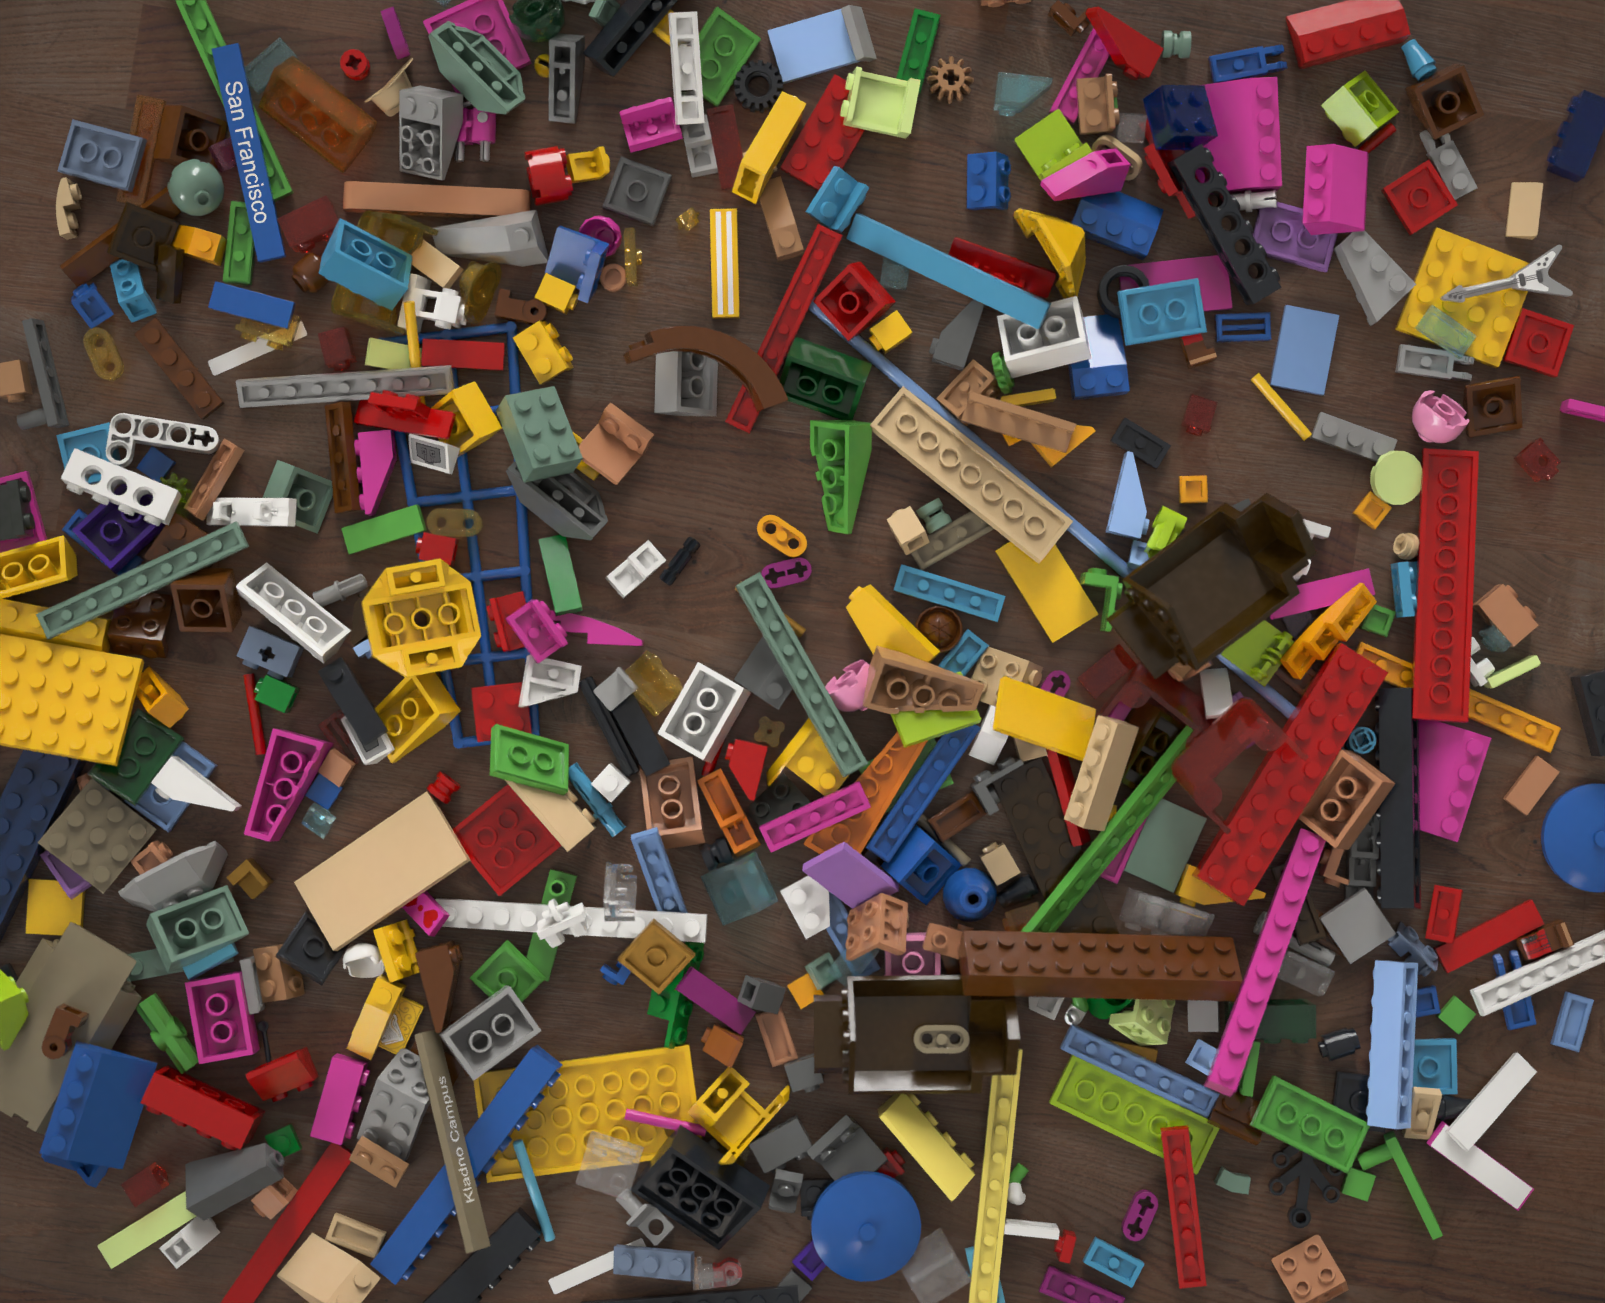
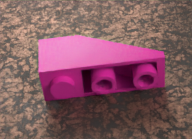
(1091, 175)
(377, 461)

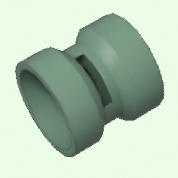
(1176, 44)
(937, 521)

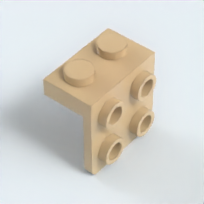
(997, 664)

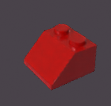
(854, 300)
(747, 764)
(283, 1074)

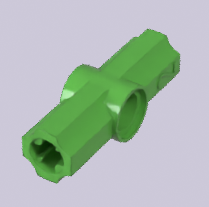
(168, 1033)

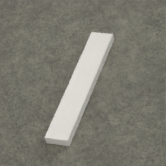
(1540, 974)

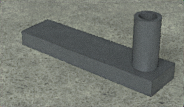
(53, 408)

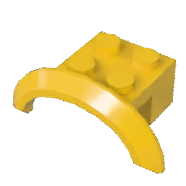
(809, 760)
(733, 1114)

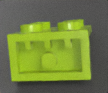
(1051, 145)

